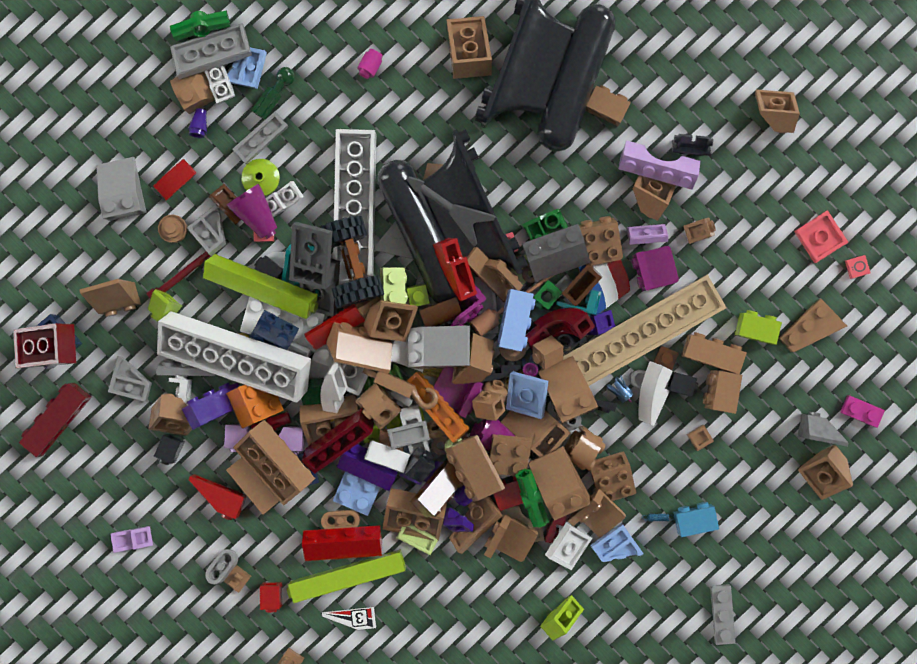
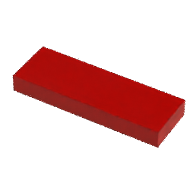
(318, 336)

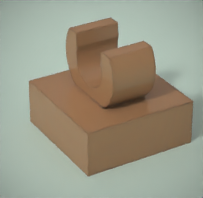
(237, 578)
(291, 657)

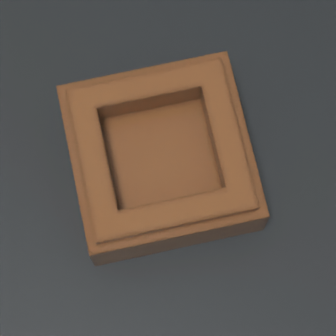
(700, 437)

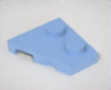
(248, 70)
(616, 545)

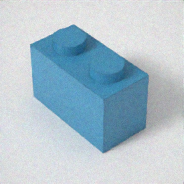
(696, 520)

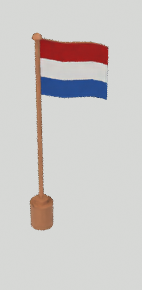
(613, 287)

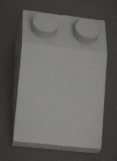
(119, 189)
(439, 347)

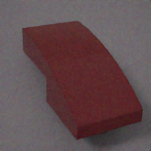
(552, 531)

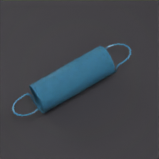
(658, 517)

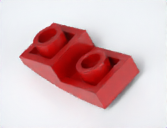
(175, 179)

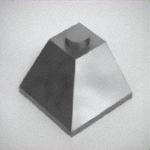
(819, 429)

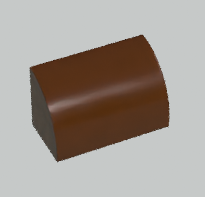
(582, 284)
(441, 313)

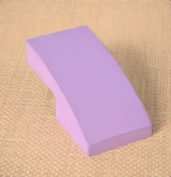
(131, 539)

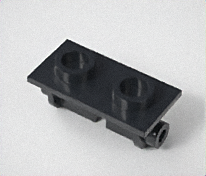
(684, 145)

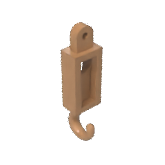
(401, 387)

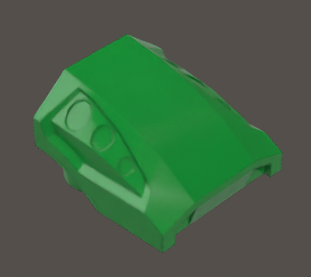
(545, 224)

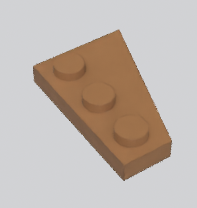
(812, 326)
(483, 515)

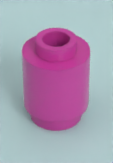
(370, 63)

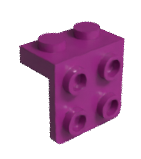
(655, 268)
(469, 308)
(457, 395)

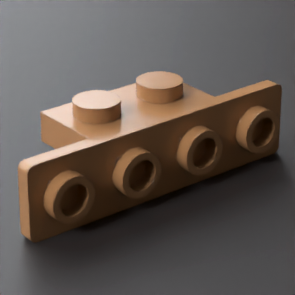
(493, 273)

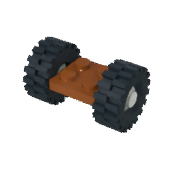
(358, 288)

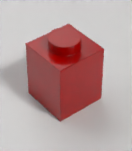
(270, 596)

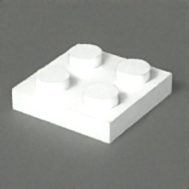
(568, 546)

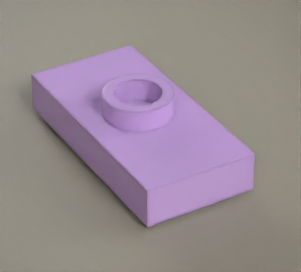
(647, 234)

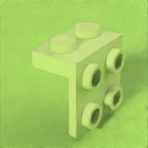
(393, 284)

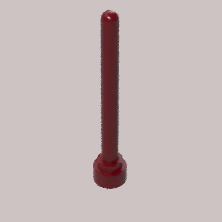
(182, 274)

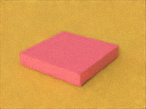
(821, 236)

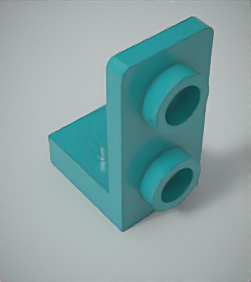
(592, 300)

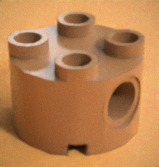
(378, 405)
(583, 448)

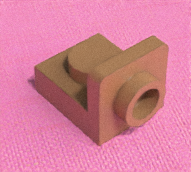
(699, 230)

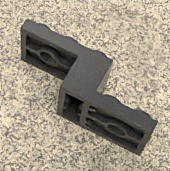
(316, 267)

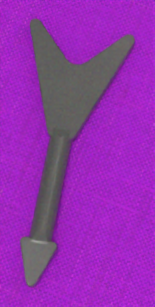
(462, 215)

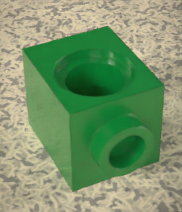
(552, 289)

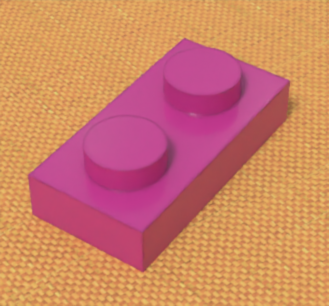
(862, 411)

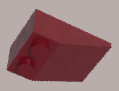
(45, 345)

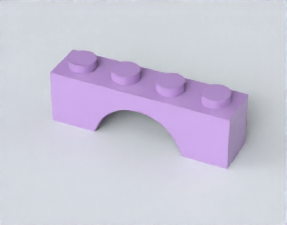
(639, 161)
(292, 435)

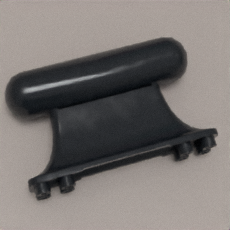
(551, 68)
(427, 222)

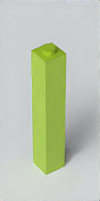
(260, 286)
(346, 576)

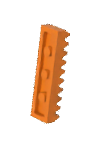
(442, 412)

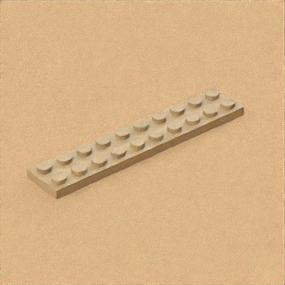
(647, 330)

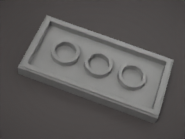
(210, 51)

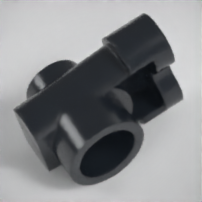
(572, 342)

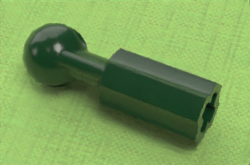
(271, 96)

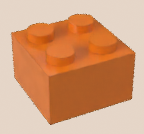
(253, 404)

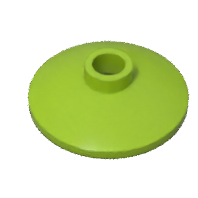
(270, 175)

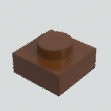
(666, 357)

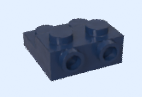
(274, 331)

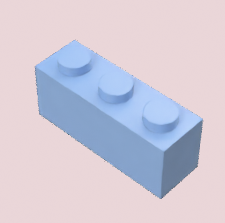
(515, 320)

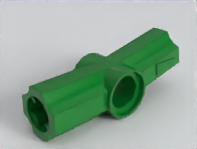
(200, 24)
(532, 498)

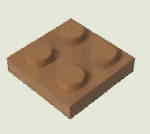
(509, 453)

